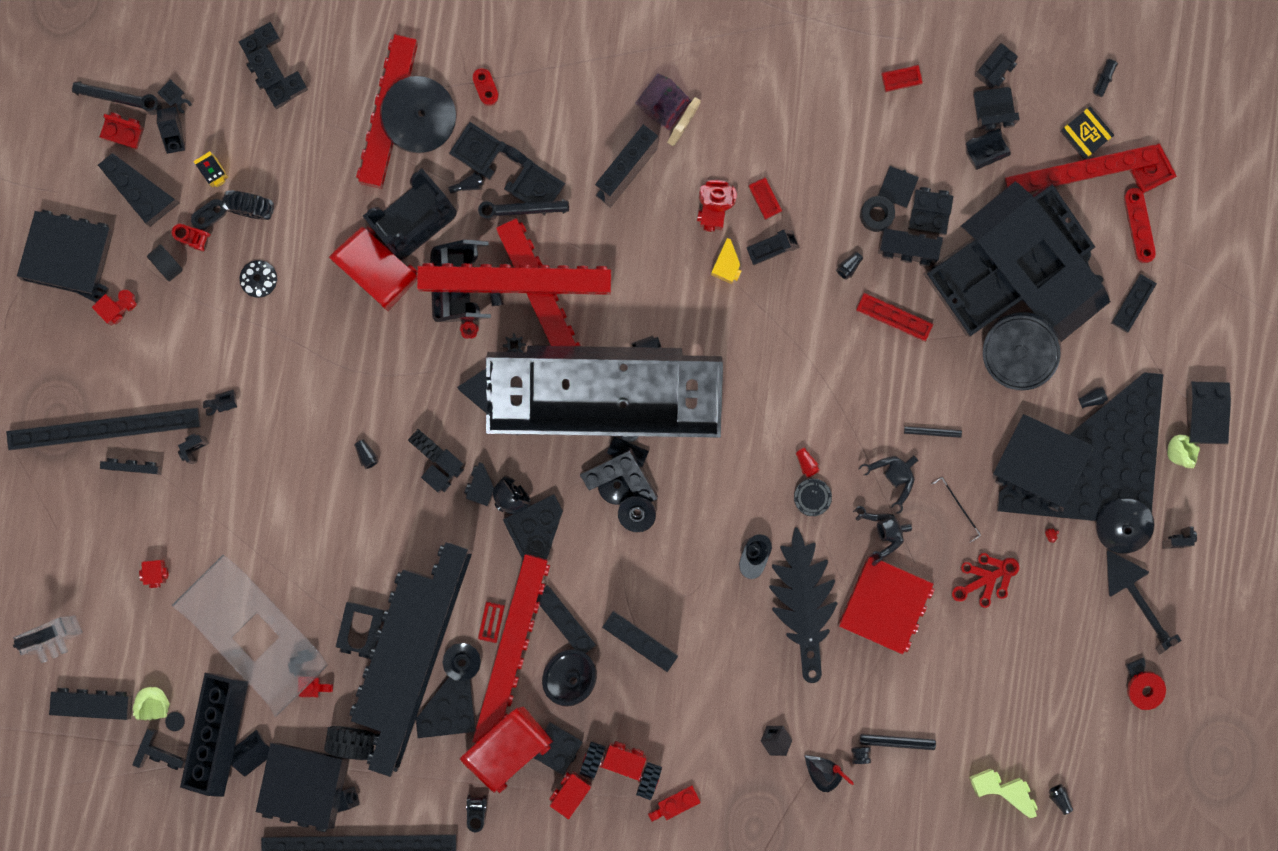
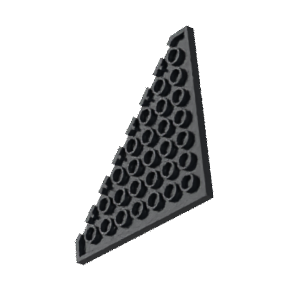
(1122, 457)

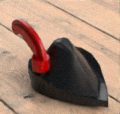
(825, 773)

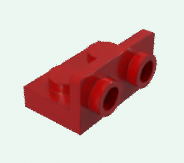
(121, 131)

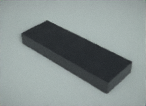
(1133, 303)

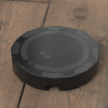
(812, 497)

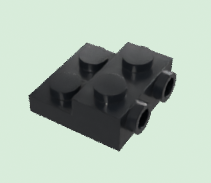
(930, 211)

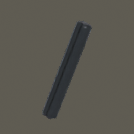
(898, 742)

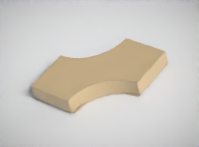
(681, 126)

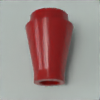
(807, 463)

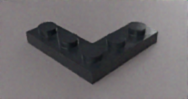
(620, 464)

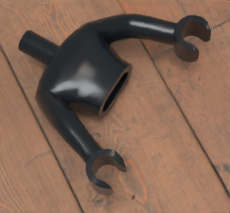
(897, 474)
(888, 530)

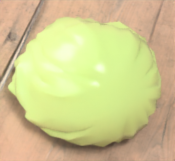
(1182, 452)
(150, 704)

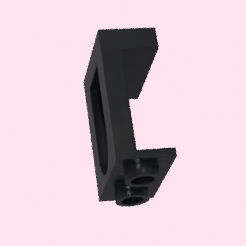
(342, 640)

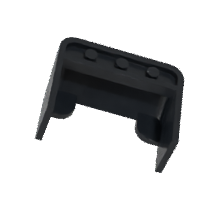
(455, 305)

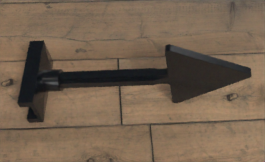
(1123, 575)

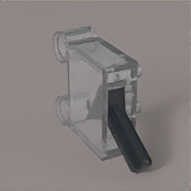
(46, 636)

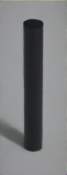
(932, 432)

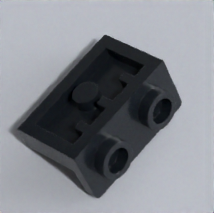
(1186, 539)

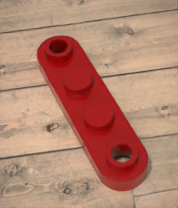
(1139, 225)

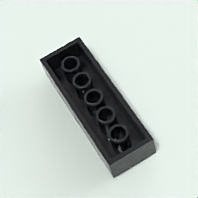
(214, 734)

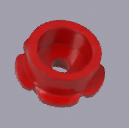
(474, 329)

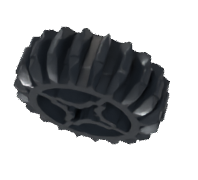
(247, 205)

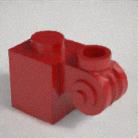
(112, 311)

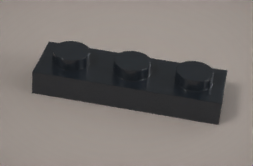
(130, 466)

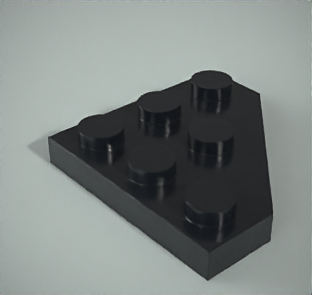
(535, 527)
(448, 711)

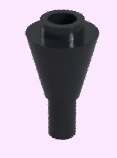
(472, 182)

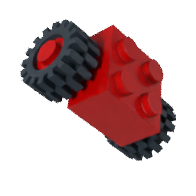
(624, 762)

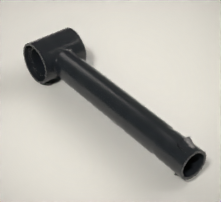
(118, 97)
(523, 208)

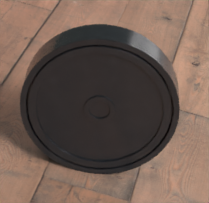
(1022, 351)

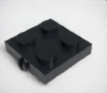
(562, 749)

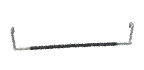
(960, 506)

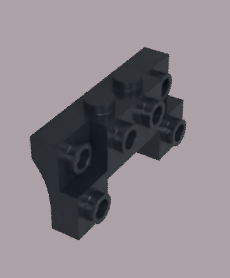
(270, 77)

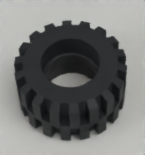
(349, 742)

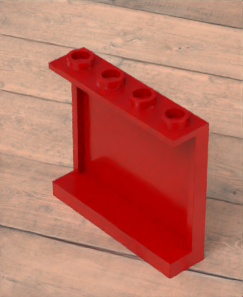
(886, 605)

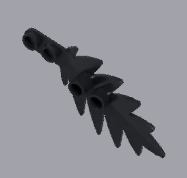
(804, 600)

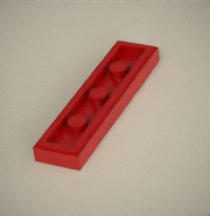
(894, 317)

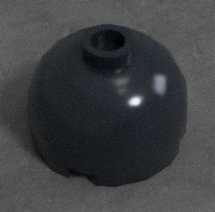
(510, 497)

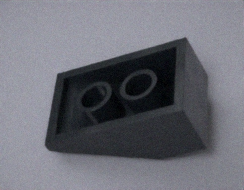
(1208, 412)

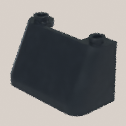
(412, 217)

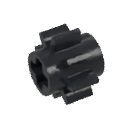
(514, 339)

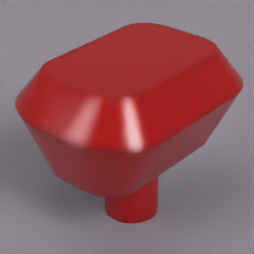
(1051, 534)

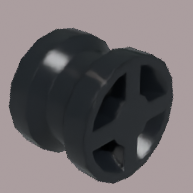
(861, 755)

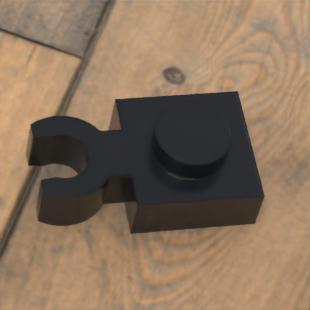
(173, 94)

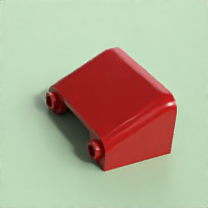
(374, 267)
(506, 749)

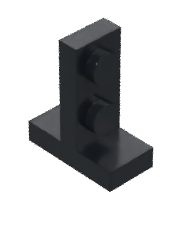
(773, 246)
(155, 753)

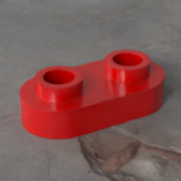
(485, 86)

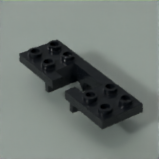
(480, 149)

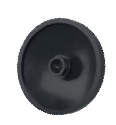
(401, 118)

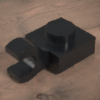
(223, 402)

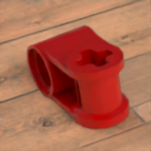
(194, 237)

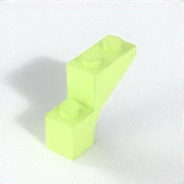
(1014, 791)

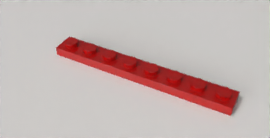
(1087, 169)

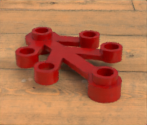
(988, 578)

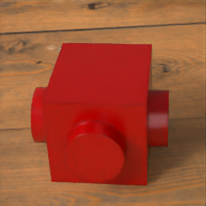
(711, 219)
(153, 573)

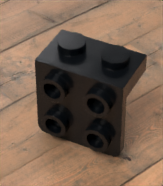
(995, 109)

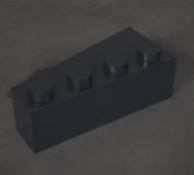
(144, 196)

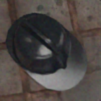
(754, 555)

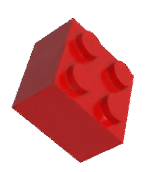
(570, 794)

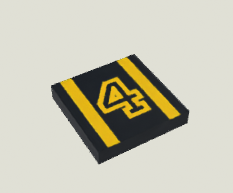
(1087, 133)

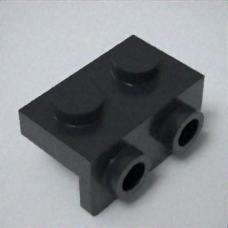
(987, 149)
(191, 444)

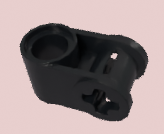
(476, 811)

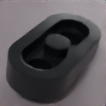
(209, 214)

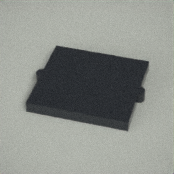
(898, 186)

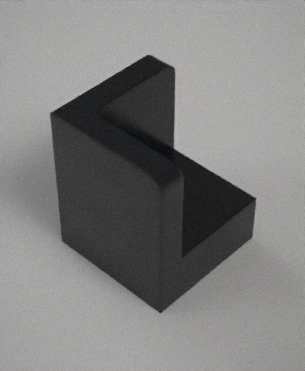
(776, 740)

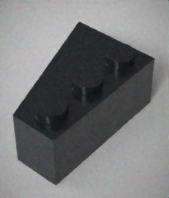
(910, 247)

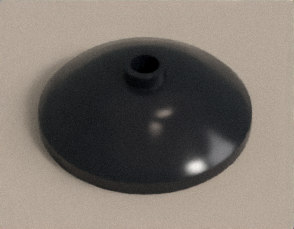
(1117, 517)
(561, 673)

